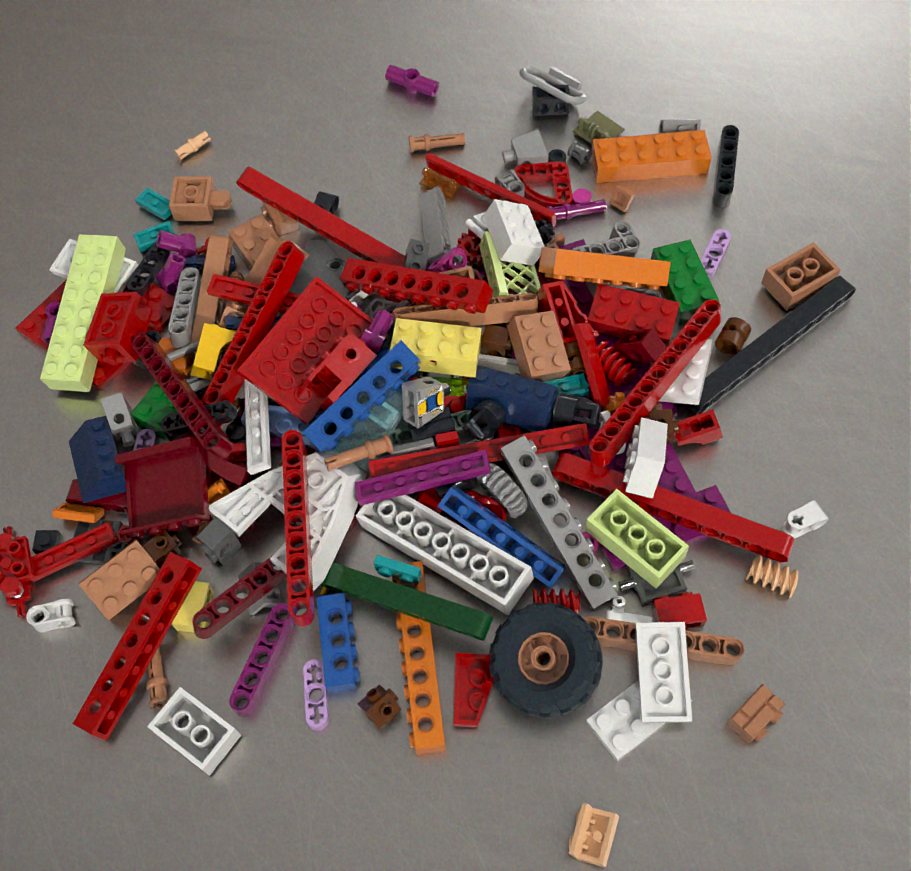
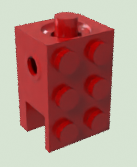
(115, 326)
(340, 366)

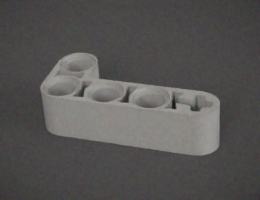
(621, 242)

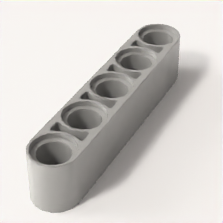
(435, 223)
(184, 308)

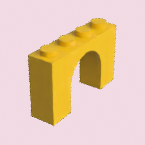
(211, 345)

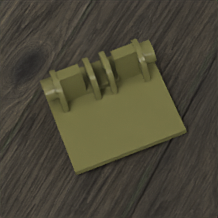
(597, 127)

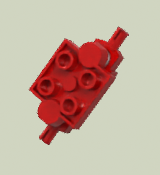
(16, 570)

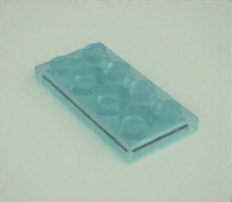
(381, 421)

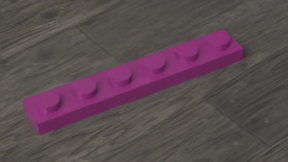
(422, 477)

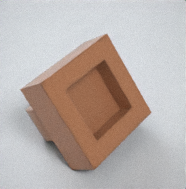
(622, 198)

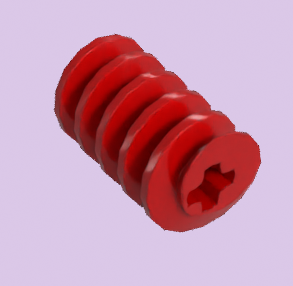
(613, 367)
(569, 601)

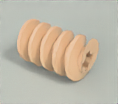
(773, 575)

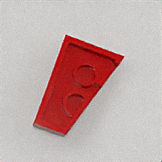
(471, 688)

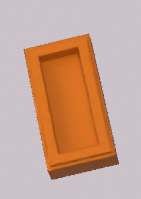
(78, 512)

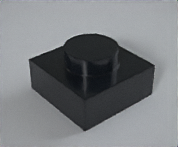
(45, 540)

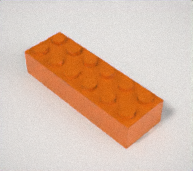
(651, 156)
(603, 268)

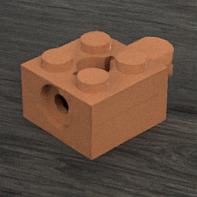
(196, 198)

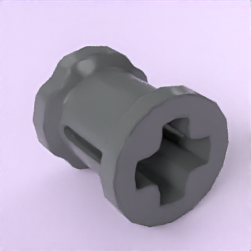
(579, 153)

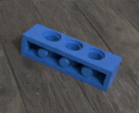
(337, 679)

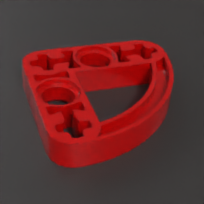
(556, 178)

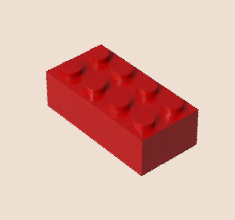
(626, 311)

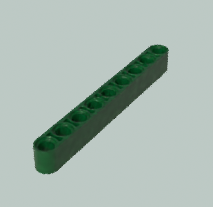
(408, 601)

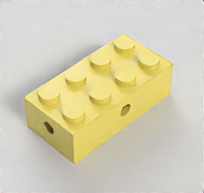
(440, 346)

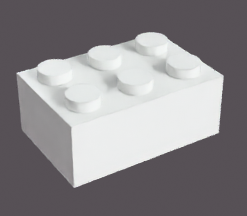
(513, 232)
(645, 457)
(194, 731)

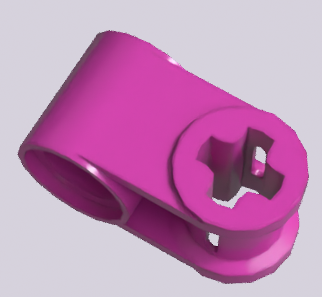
(446, 263)

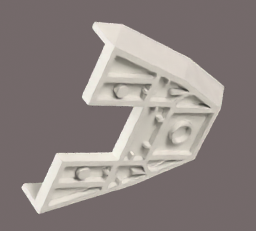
(331, 508)

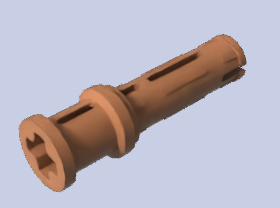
(427, 142)
(367, 450)
(157, 683)

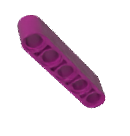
(263, 670)

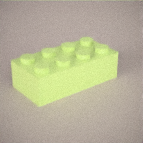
(636, 538)

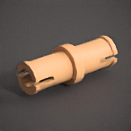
(192, 145)

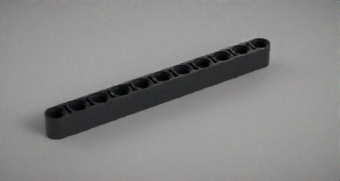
(773, 342)

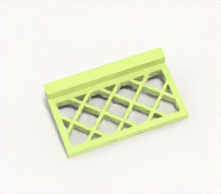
(496, 269)

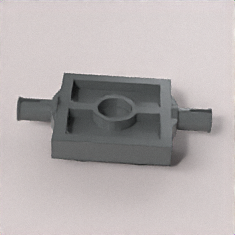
(671, 586)

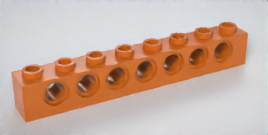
(432, 739)

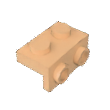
(593, 835)

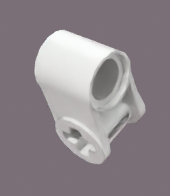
(804, 520)
(56, 615)

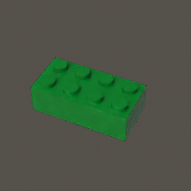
(687, 278)

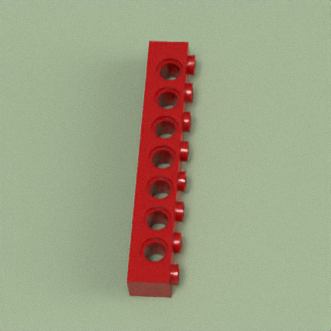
(417, 285)
(137, 646)

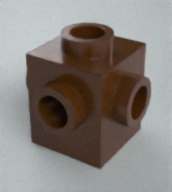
(666, 416)
(161, 545)
(379, 705)

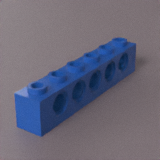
(350, 399)
(501, 534)

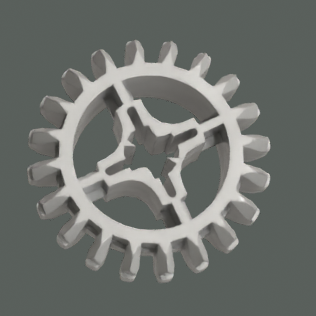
(504, 491)

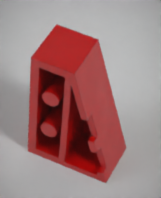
(558, 298)

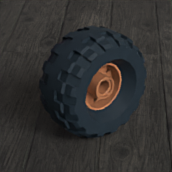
(520, 653)

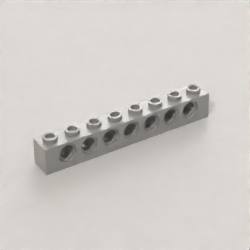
(526, 448)

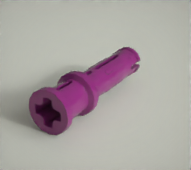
(568, 211)

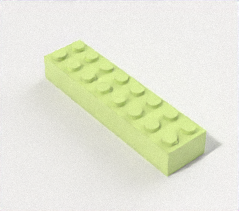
(91, 273)

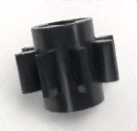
(545, 230)

